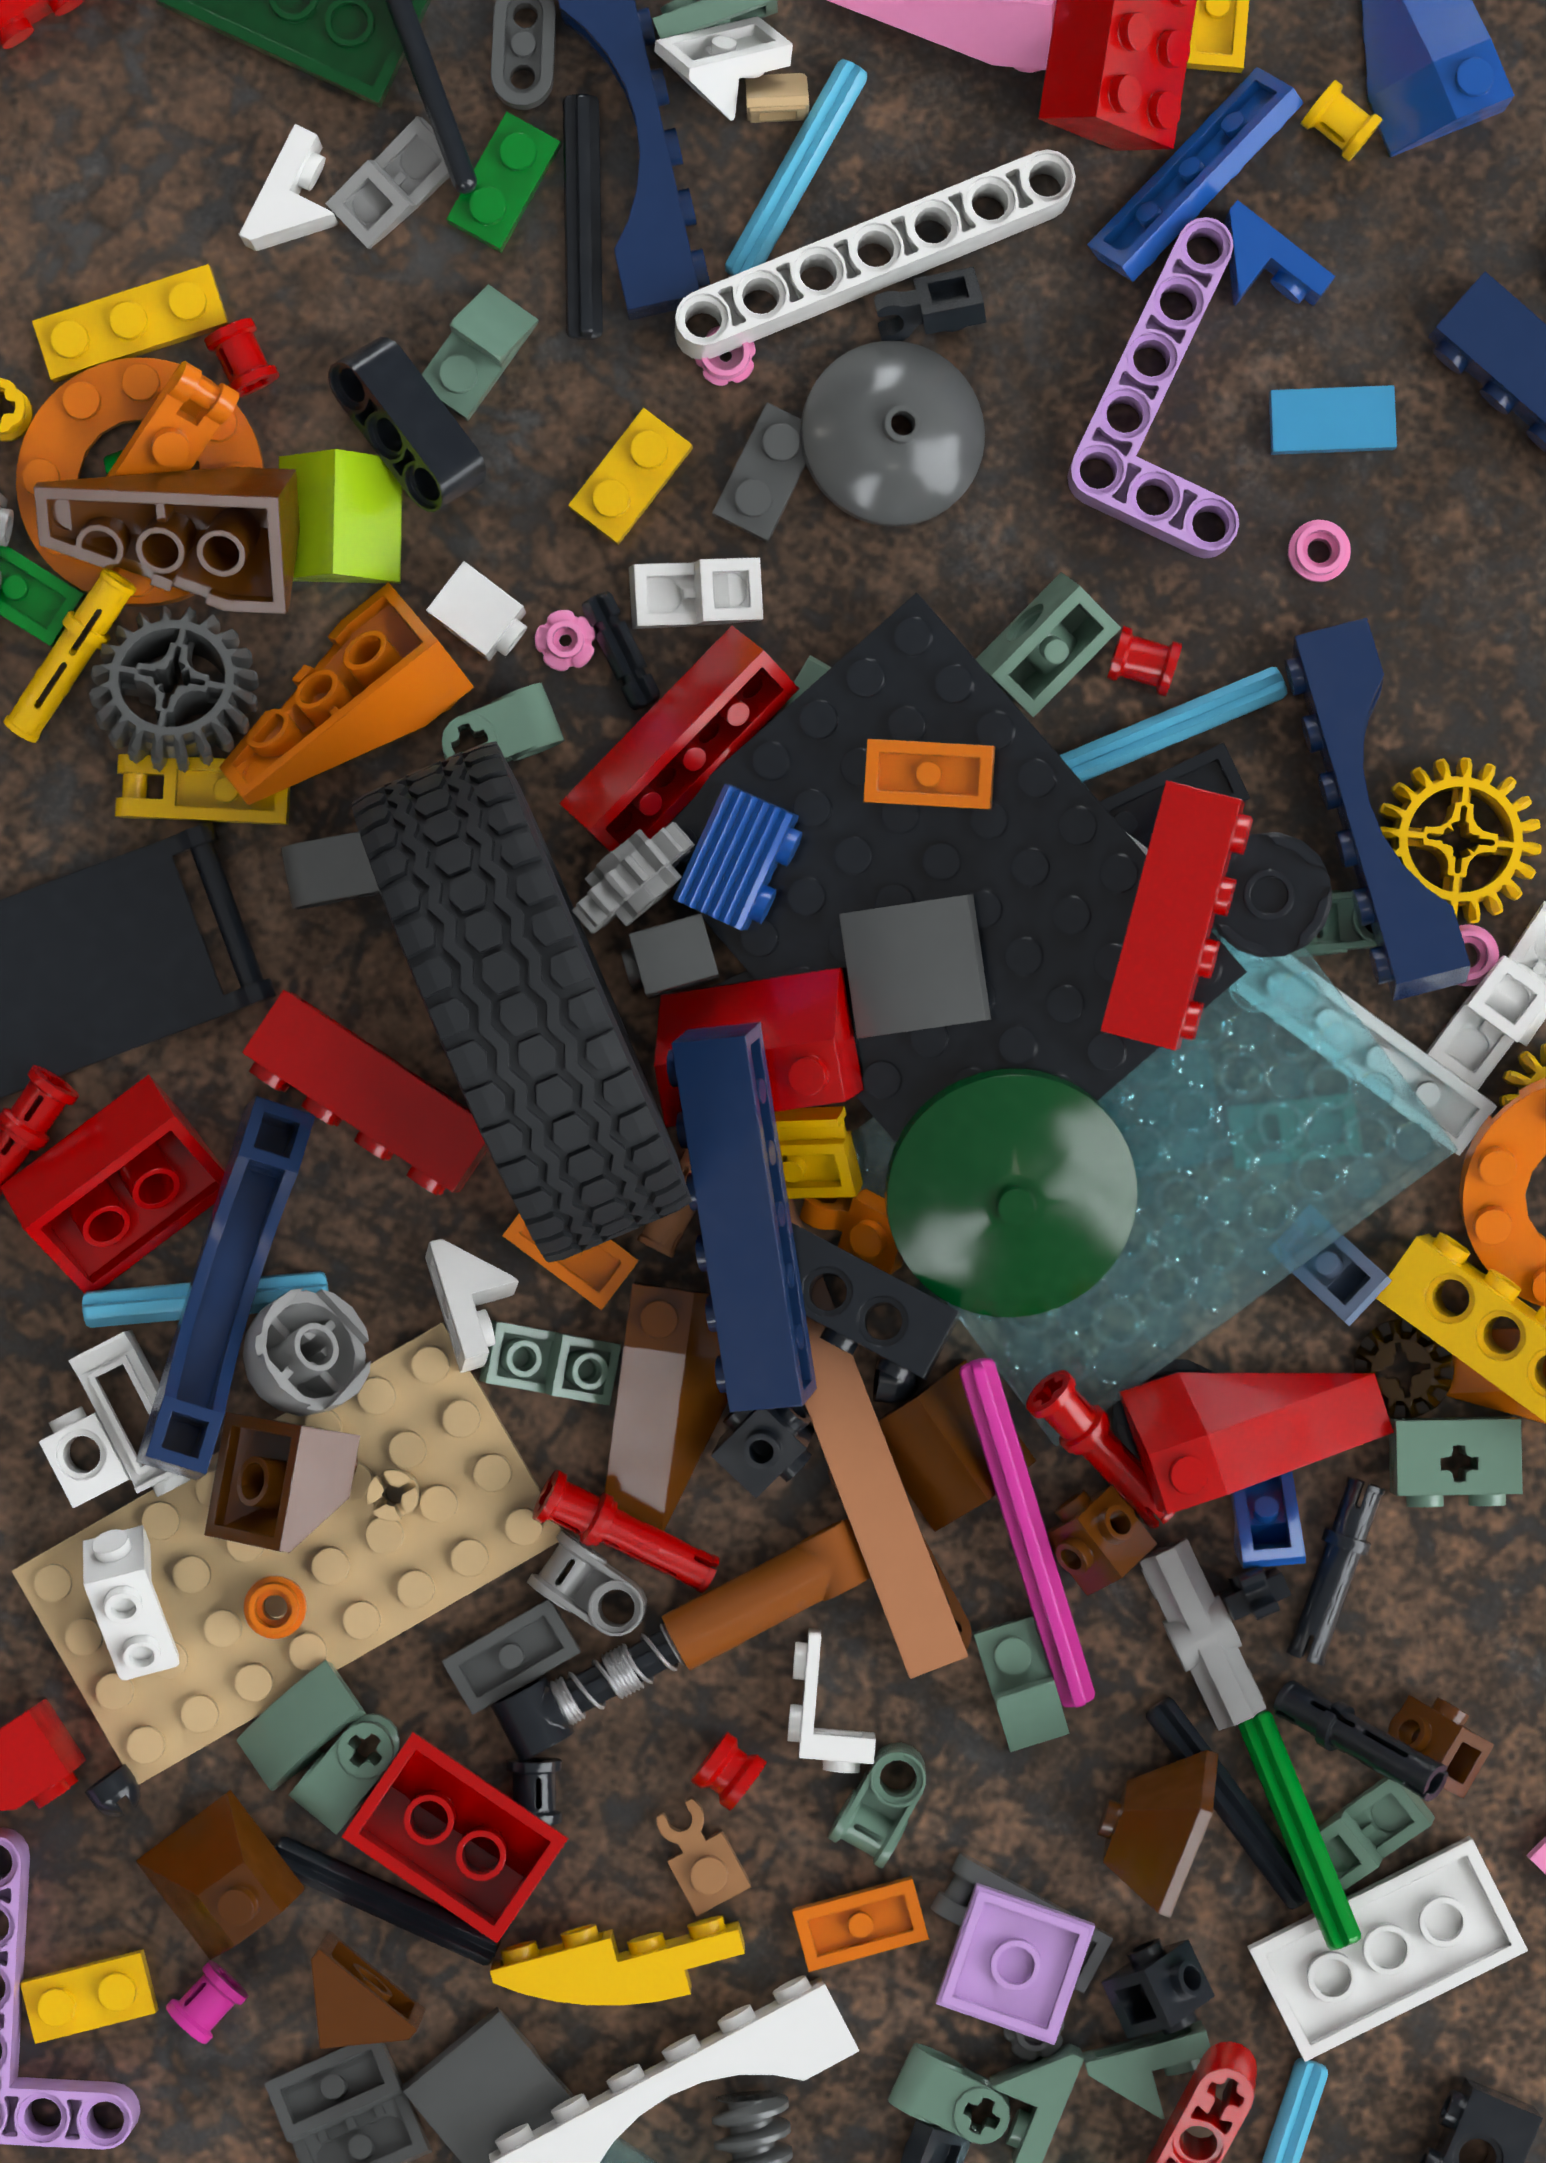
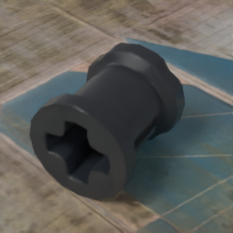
(536, 1786)

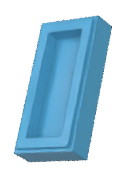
(1332, 420)

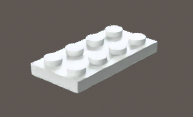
(1417, 1940)

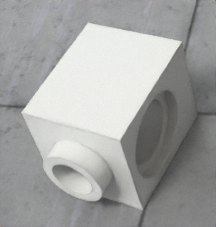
(478, 613)
(78, 1483)

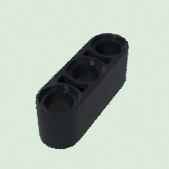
(407, 424)

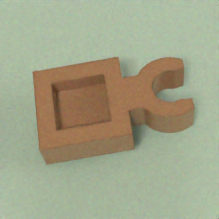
(706, 1865)

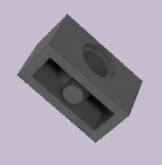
(670, 957)

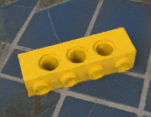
(1417, 1298)

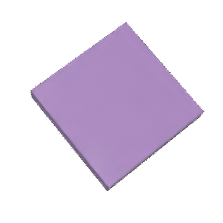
(1015, 1963)

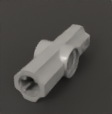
(1202, 1634)

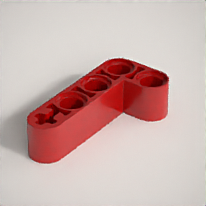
(1202, 2108)

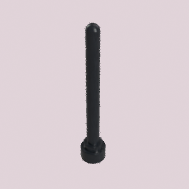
(433, 95)

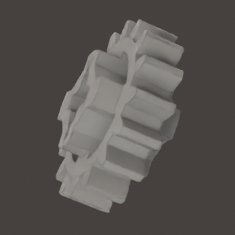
(633, 877)

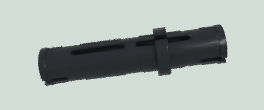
(1336, 1570)
(1340, 1729)

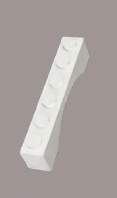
(786, 2038)

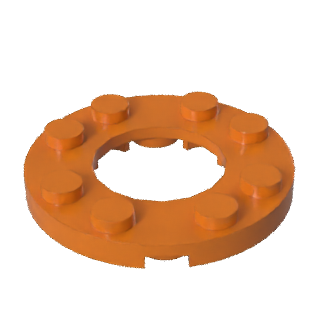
(73, 423)
(1495, 1189)

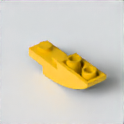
(593, 1972)

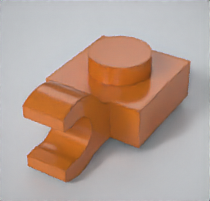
(862, 1227)

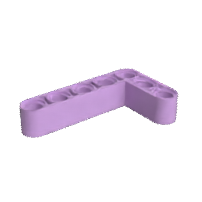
(1145, 396)
(73, 2097)

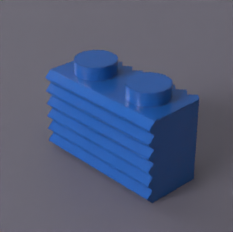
(738, 857)

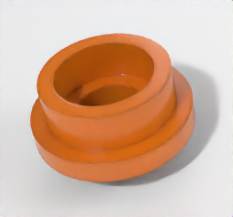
(261, 1621)

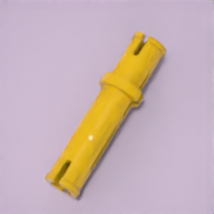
(110, 596)

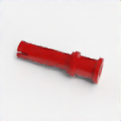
(31, 1118)
(1087, 1433)
(600, 1521)

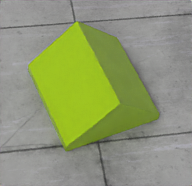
(346, 518)

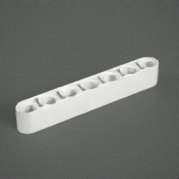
(892, 230)

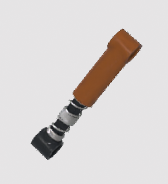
(691, 1634)

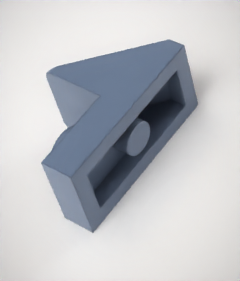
(1343, 1279)

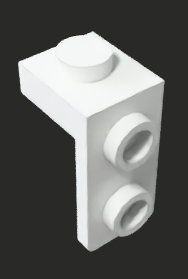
(126, 1602)
(839, 1749)

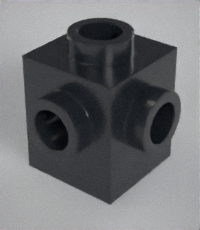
(764, 1446)
(1158, 1988)

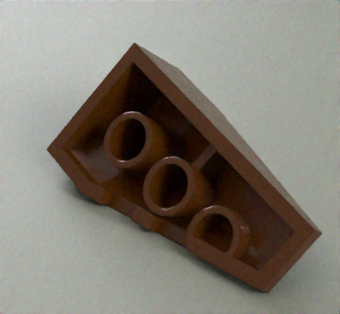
(663, 1401)

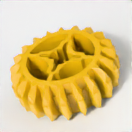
(1461, 811)

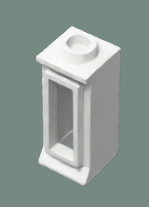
(101, 1359)

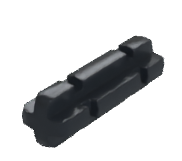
(621, 650)

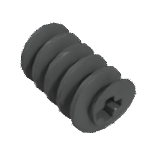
(754, 2127)

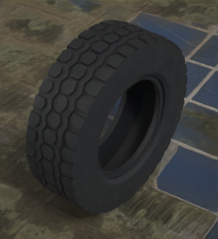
(519, 1002)

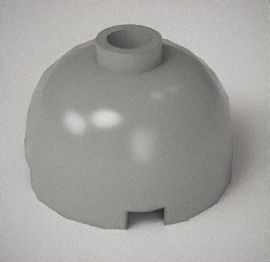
(306, 1352)

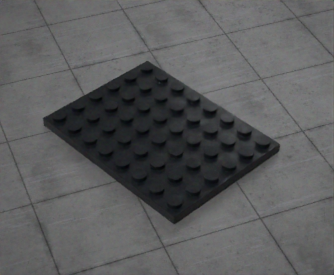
(1043, 866)

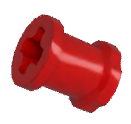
(241, 357)
(1144, 661)

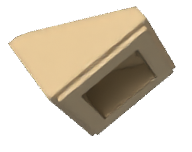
(777, 98)

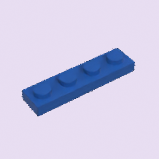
(1195, 173)

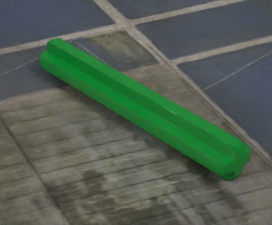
(1300, 1831)

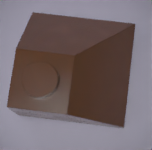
(278, 1481)
(1160, 1827)
(221, 1876)

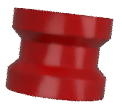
(728, 1771)

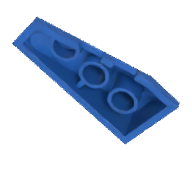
(1429, 69)

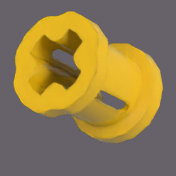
(1341, 120)
(14, 425)

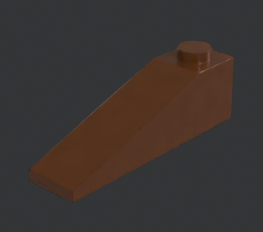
(200, 530)

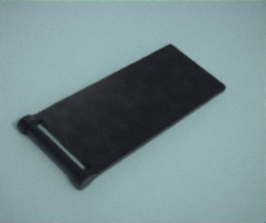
(116, 959)

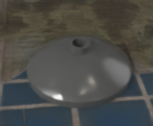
(868, 465)

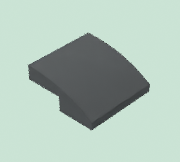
(915, 966)
(485, 2088)
(348, 2109)

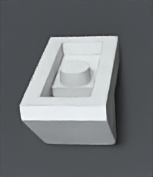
(720, 55)
(279, 209)
(460, 1285)

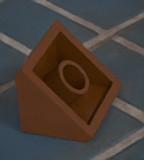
(940, 1450)
(357, 2000)

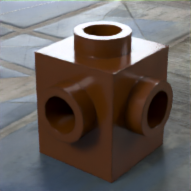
(1098, 1538)
(1443, 1737)

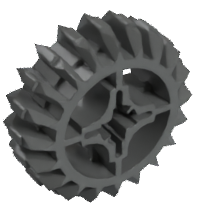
(129, 675)

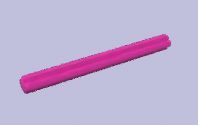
(1027, 1531)

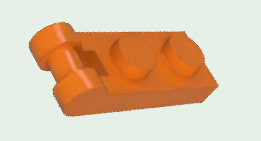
(169, 436)

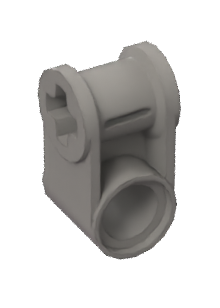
(586, 1585)

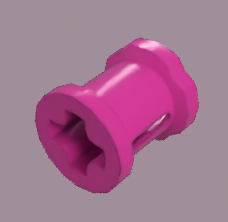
(207, 2002)

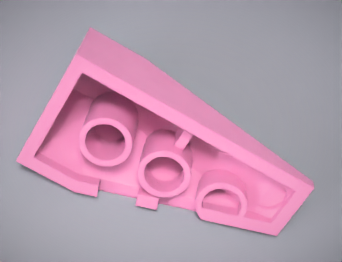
(988, 30)

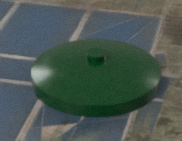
(1011, 1193)

